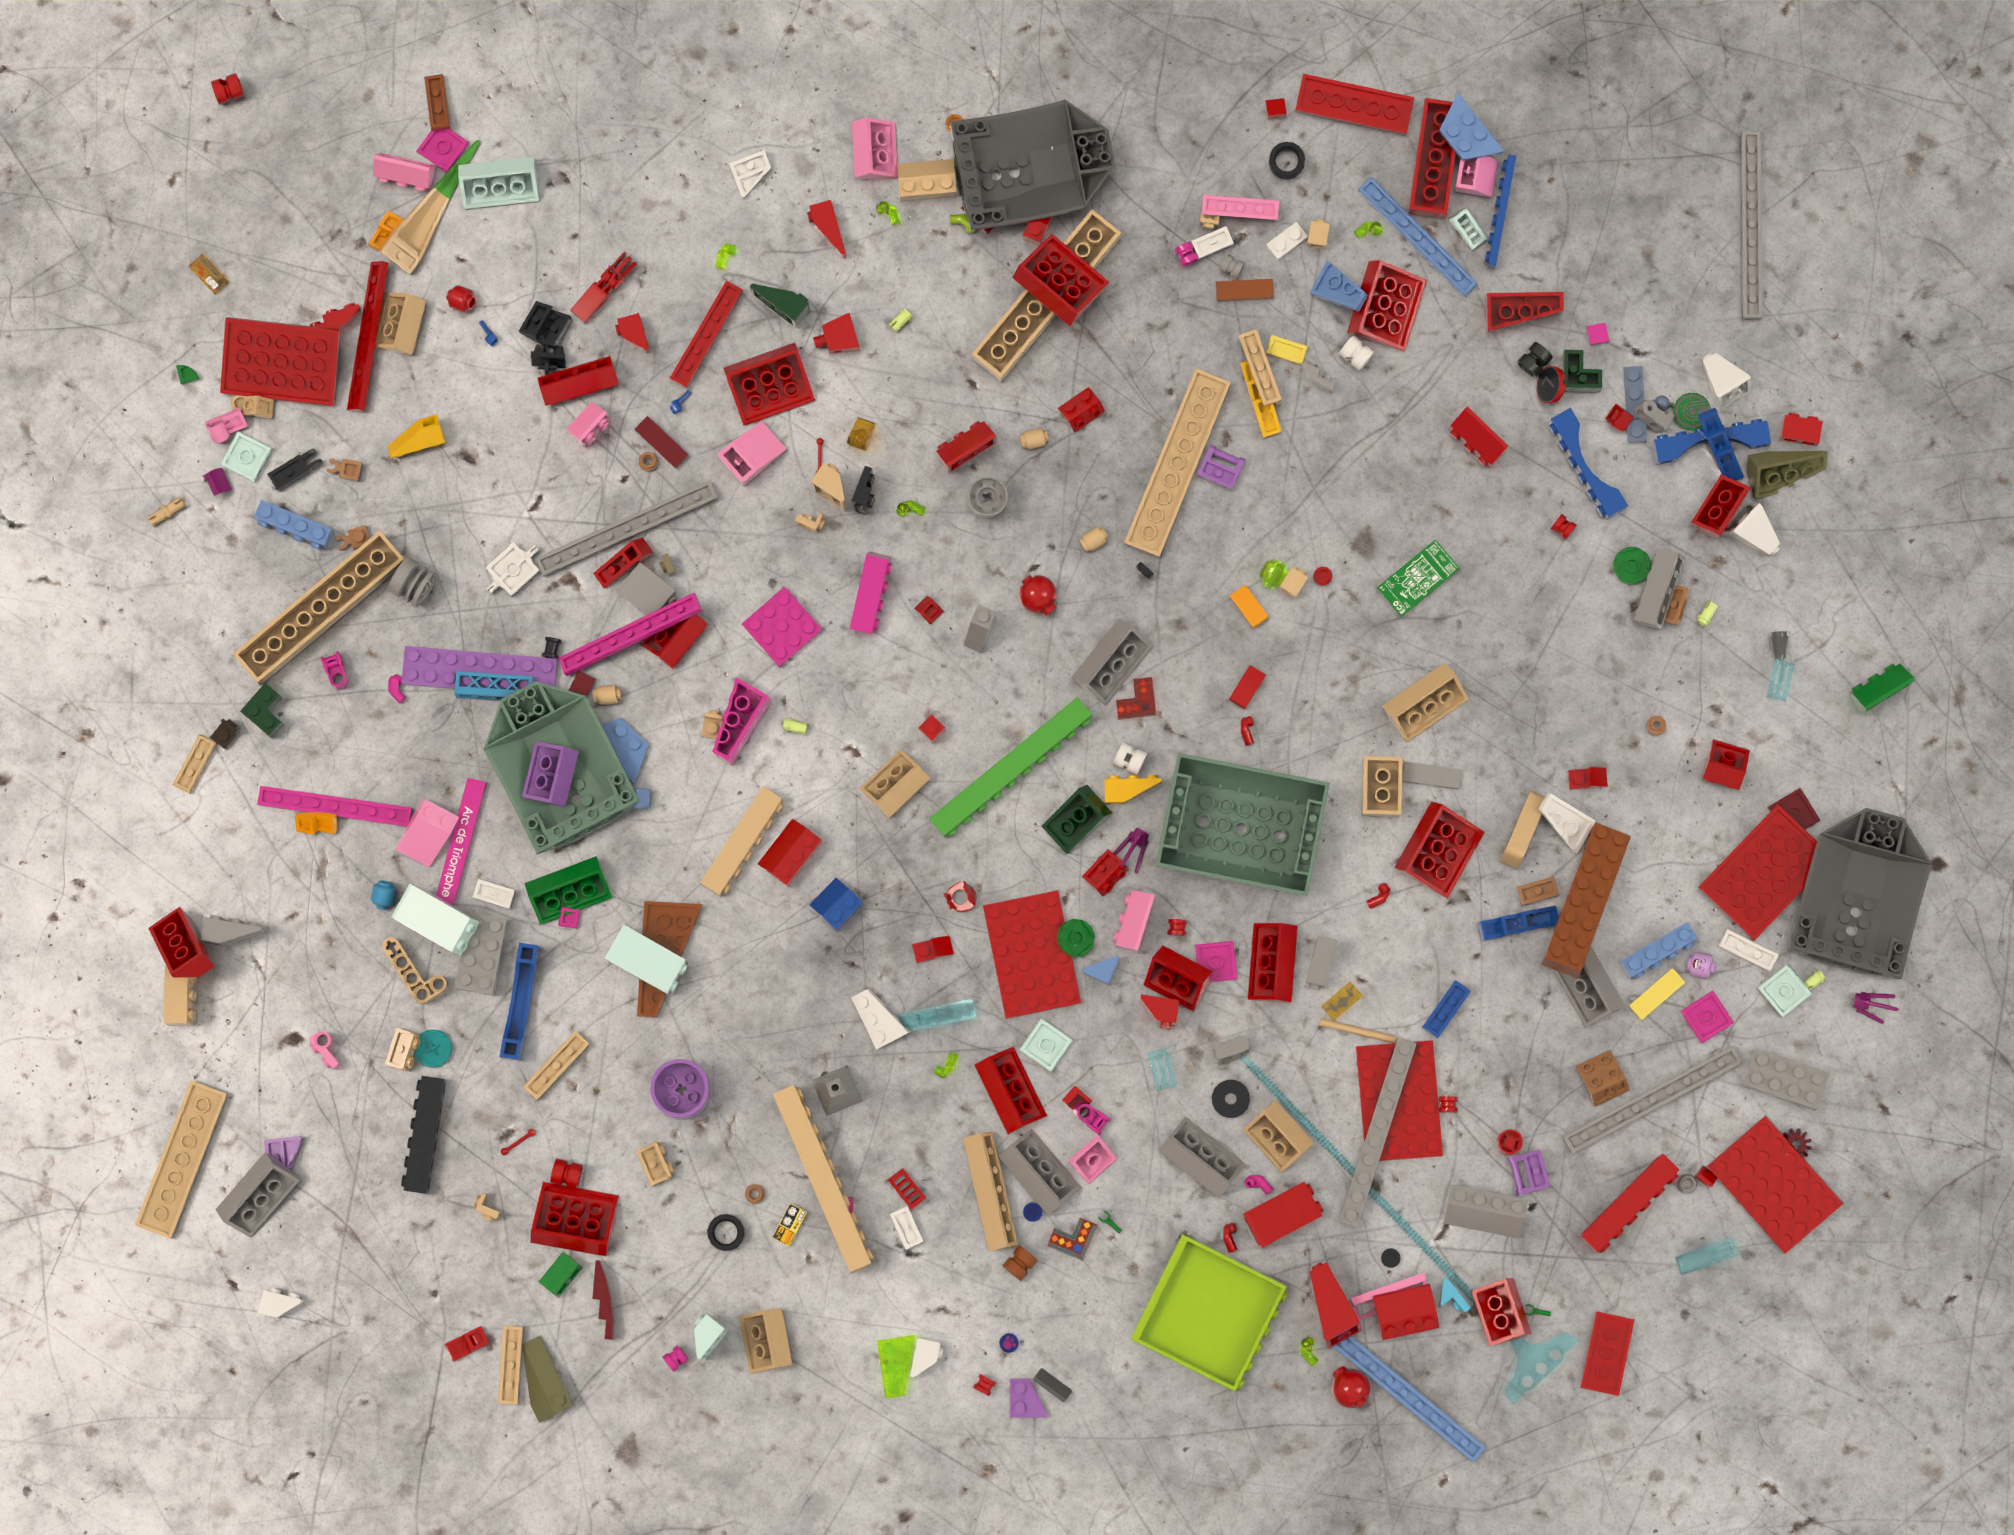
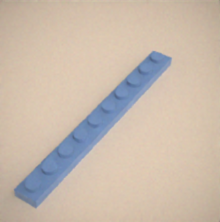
(1410, 1398)

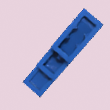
(1720, 444)
(1518, 923)

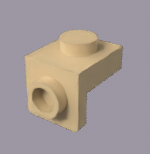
(1209, 221)
(488, 1213)

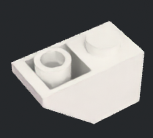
(276, 1304)

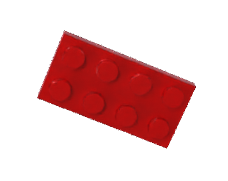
(1607, 1353)

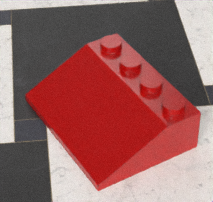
(1060, 279)
(1389, 307)
(769, 383)
(1439, 849)
(574, 1219)

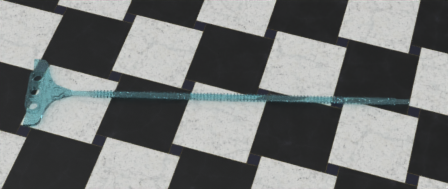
(1527, 1354)

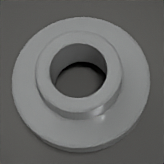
(1689, 1177)

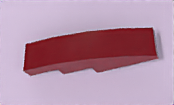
(602, 1292)

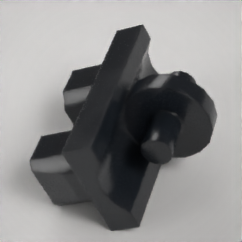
(547, 360)

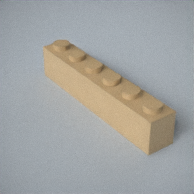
(742, 841)
(990, 1191)

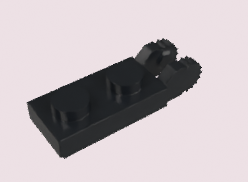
(293, 470)

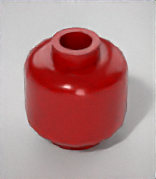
(461, 299)

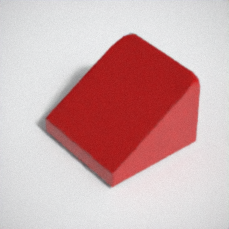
(1276, 108)
(1619, 417)
(928, 609)
(1706, 1176)

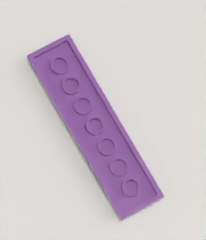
(438, 668)

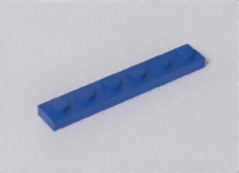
(1501, 204)

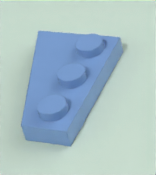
(1338, 289)

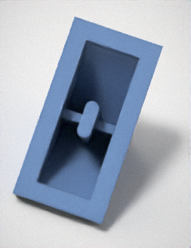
(1102, 970)

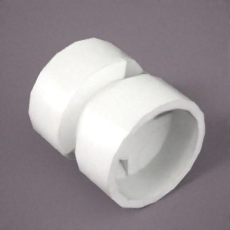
(1356, 353)
(1136, 761)

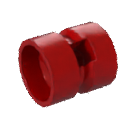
(227, 88)
(1509, 1142)
(566, 1173)

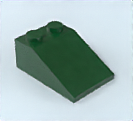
(785, 303)
(1076, 818)

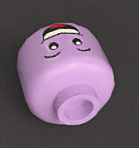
(1701, 965)

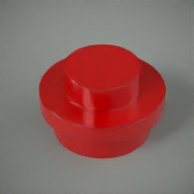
(1322, 576)

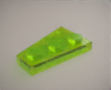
(895, 1364)

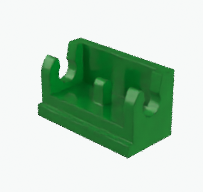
(560, 1274)

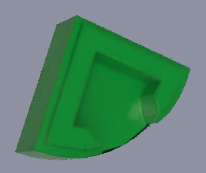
(186, 374)

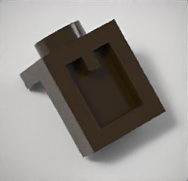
(225, 733)

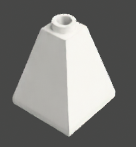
(1725, 380)
(1754, 529)

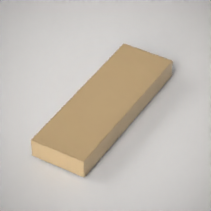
(194, 764)

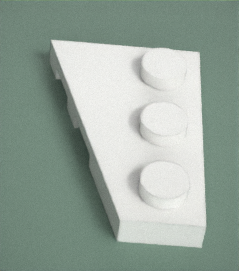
(1567, 821)
(878, 1020)

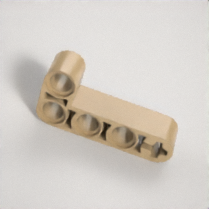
(1523, 830)
(409, 969)

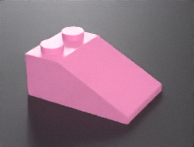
(426, 832)

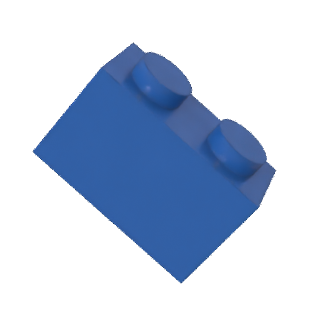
(836, 904)

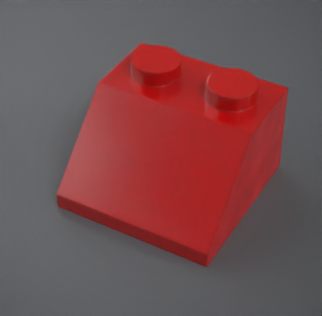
(1726, 764)

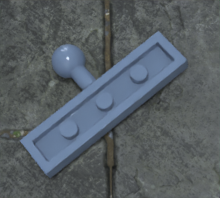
(1634, 395)

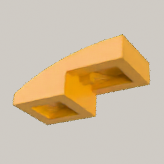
(385, 228)
(1249, 606)
(316, 821)

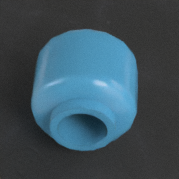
(383, 894)

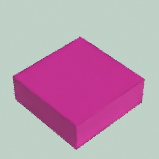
(1597, 334)
(570, 920)

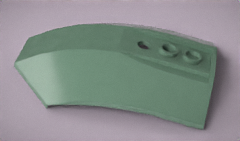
(564, 720)

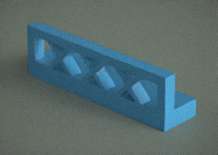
(487, 693)

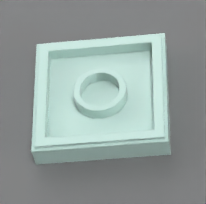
(246, 456)
(1785, 990)
(1046, 1045)

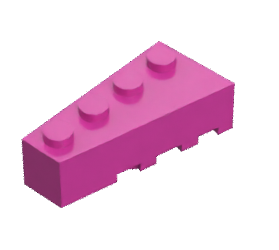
(870, 592)
(739, 720)

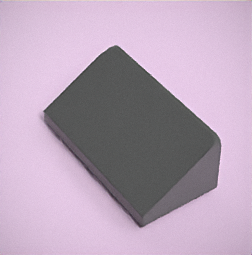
(1052, 1385)

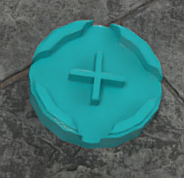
(433, 1049)

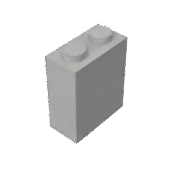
(646, 590)

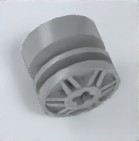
(985, 486)
(414, 583)

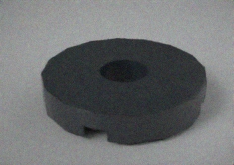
(1230, 1110)

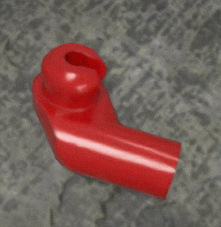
(1245, 731)
(1227, 1237)

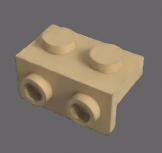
(402, 1049)
(654, 1163)

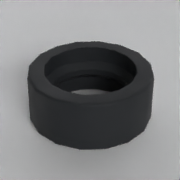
(1286, 174)
(711, 1235)

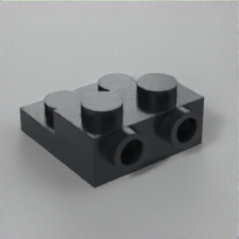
(863, 495)

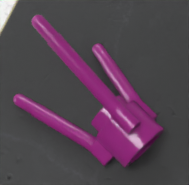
(1137, 839)
(1862, 1002)

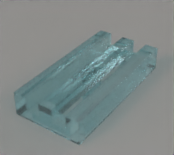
(1773, 677)
(1165, 1085)

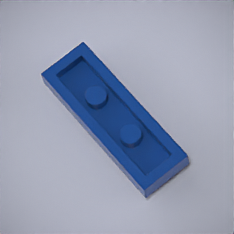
(1446, 1009)

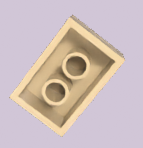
(1382, 786)
(179, 1000)

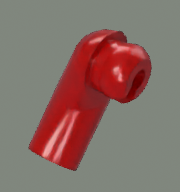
(1381, 897)

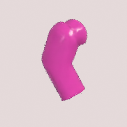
(393, 688)
(1256, 1181)

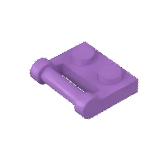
(1218, 472)
(1534, 1169)

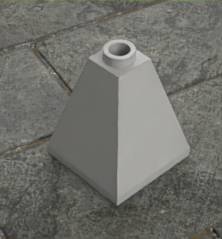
(844, 1097)

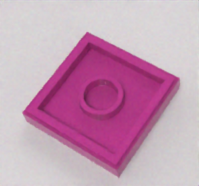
(442, 148)
(1218, 958)
(1707, 1017)

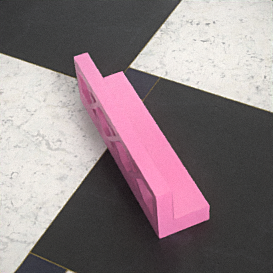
(1240, 207)
(1389, 1288)

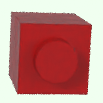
(931, 728)

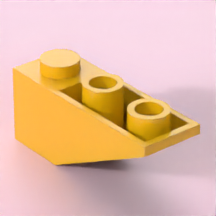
(420, 435)
(1123, 790)

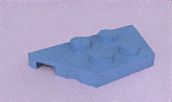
(1467, 133)
(627, 745)

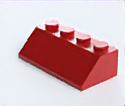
(181, 945)
(1272, 962)
(1010, 1090)

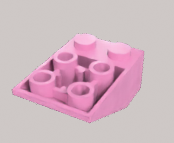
(751, 453)

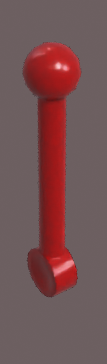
(819, 441)
(531, 1132)

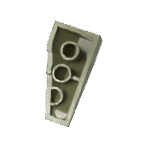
(1778, 469)
(545, 1386)

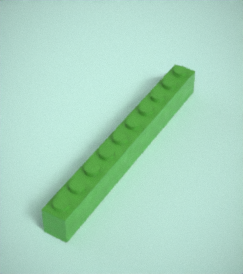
(1010, 767)

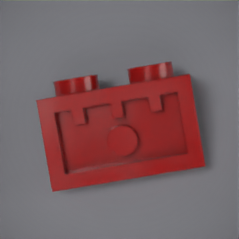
(1105, 872)

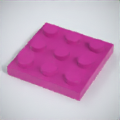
(781, 626)

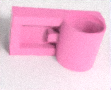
(223, 425)
(329, 1059)

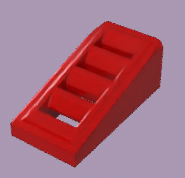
(918, 1200)

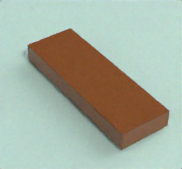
(437, 102)
(1244, 290)

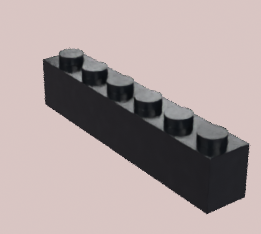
(424, 1135)

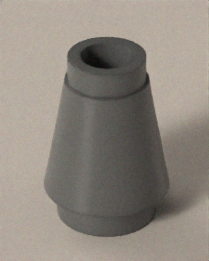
(1779, 644)

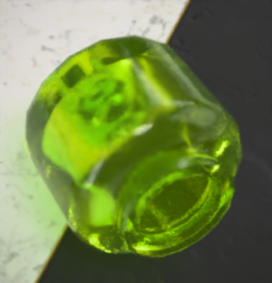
(1273, 573)

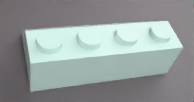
(498, 183)
(707, 1335)

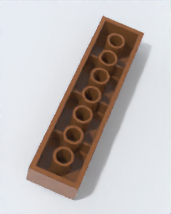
(1586, 900)

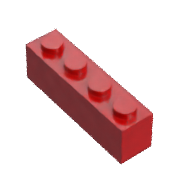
(577, 381)

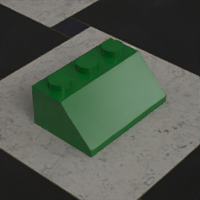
(1880, 687)

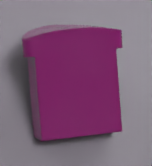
(217, 481)

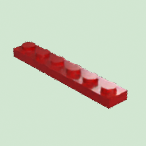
(706, 334)

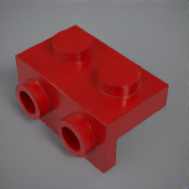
(1081, 409)

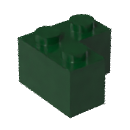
(1576, 377)
(259, 710)

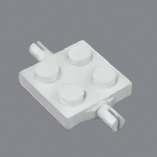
(512, 569)

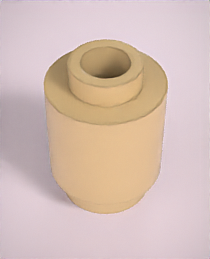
(1034, 438)
(1093, 539)
(607, 695)

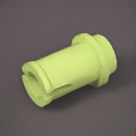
(898, 322)
(1707, 613)
(794, 726)
(1815, 979)

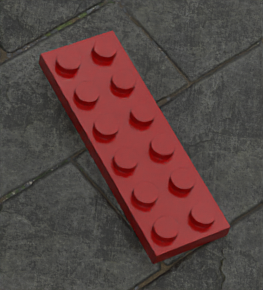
(1354, 104)

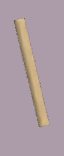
(1357, 1030)

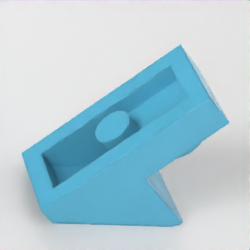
(1449, 1291)

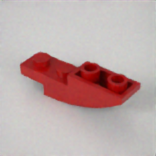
(340, 318)

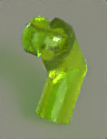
(885, 207)
(722, 253)
(908, 506)
(948, 1067)

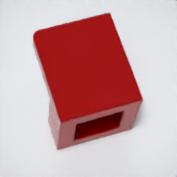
(1075, 1096)

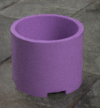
(667, 1082)

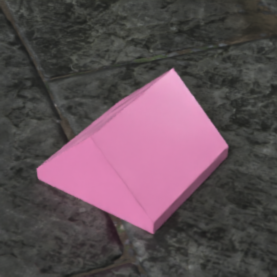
(1092, 1159)

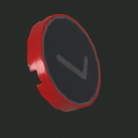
(1550, 385)

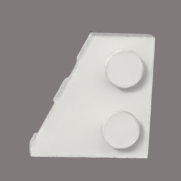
(749, 171)

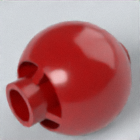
(1038, 594)
(1350, 1388)

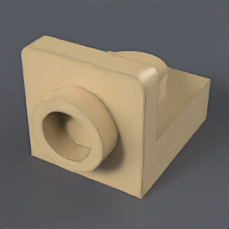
(258, 406)
(807, 522)
(712, 724)

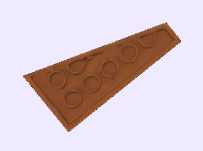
(670, 927)

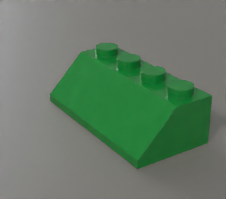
(570, 887)

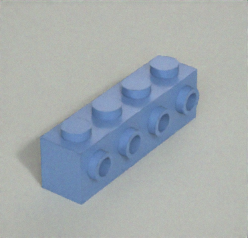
(293, 524)
(1656, 951)

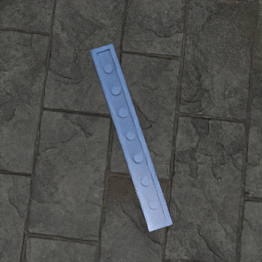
(1417, 237)

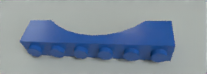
(1749, 435)
(1608, 498)
(520, 1002)

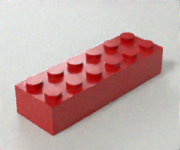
(1433, 163)
(1629, 1203)

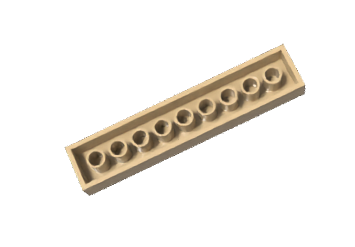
(1029, 316)
(319, 608)
(822, 1178)

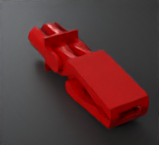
(599, 292)

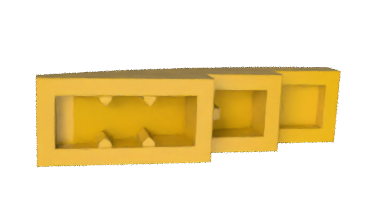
(1266, 415)

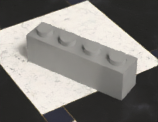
(1659, 589)

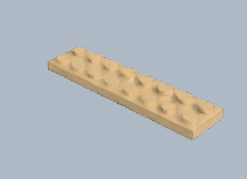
(181, 1159)

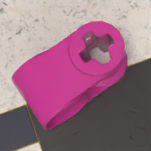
(334, 667)
(1093, 1119)

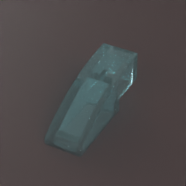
(1706, 1256)

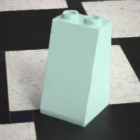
(435, 919)
(646, 960)

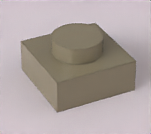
(666, 565)

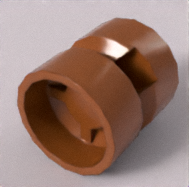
(1020, 1263)

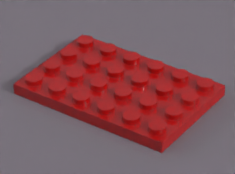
(279, 361)
(1762, 873)
(1027, 957)
(1416, 1120)
(1775, 1184)

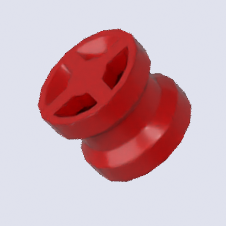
(1177, 927)
(1448, 1104)
(984, 1385)

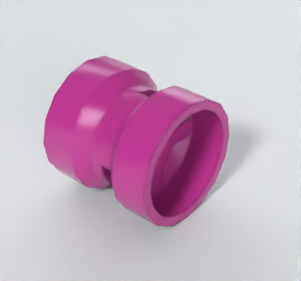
(1186, 254)
(675, 1358)

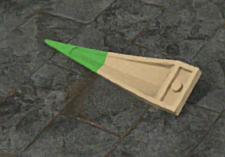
(413, 234)

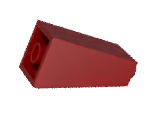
(1283, 1214)
(1334, 1309)

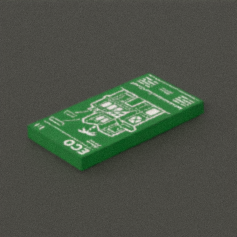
(1418, 578)

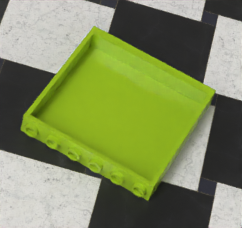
(1209, 1313)

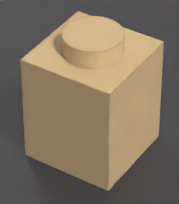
(1318, 234)
(1294, 582)

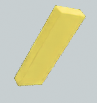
(1656, 994)

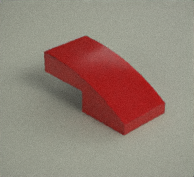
(1247, 687)
(466, 1344)

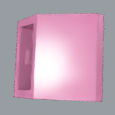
(1477, 176)
(588, 424)

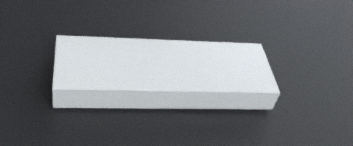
(1748, 950)

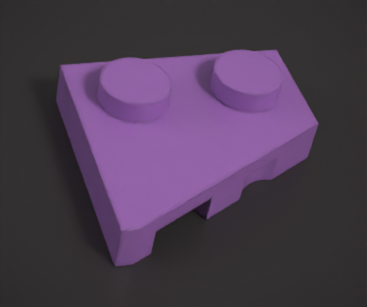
(283, 1149)
(1024, 1400)

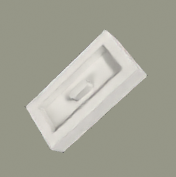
(1287, 241)
(1212, 242)
(494, 894)
(906, 1227)

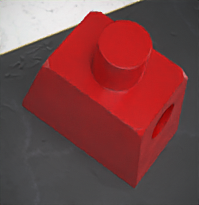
(838, 336)

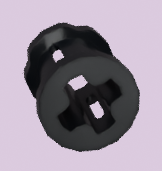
(551, 647)

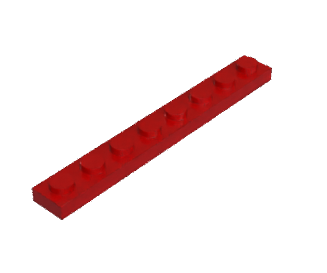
(367, 336)

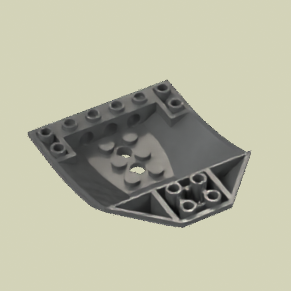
(1048, 179)
(1868, 865)

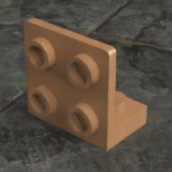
(1603, 1078)

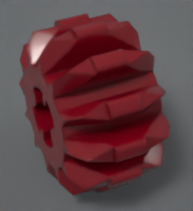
(1801, 1148)

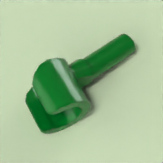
(1110, 1222)
(1537, 1311)

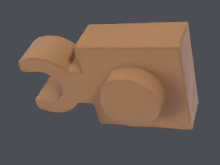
(348, 469)
(356, 538)

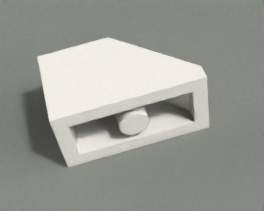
(925, 1356)

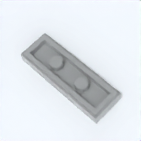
(1431, 775)

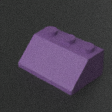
(550, 774)

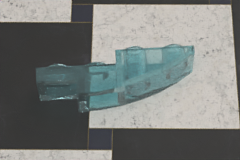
(937, 1015)

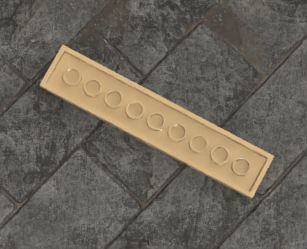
(1177, 462)

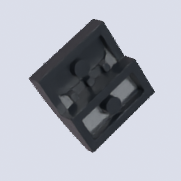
(545, 325)

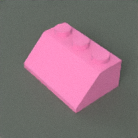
(874, 149)
(403, 171)
(1133, 920)

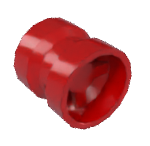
(1563, 526)

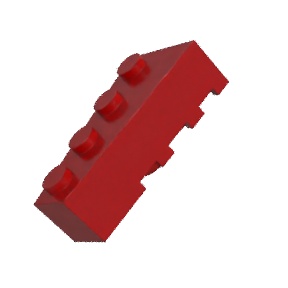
(1520, 307)

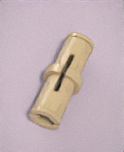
(166, 511)

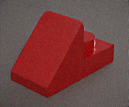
(1587, 778)
(933, 949)

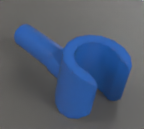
(491, 339)
(675, 405)

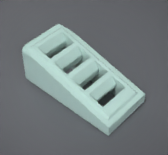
(1458, 226)

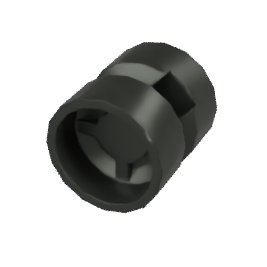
(1533, 361)

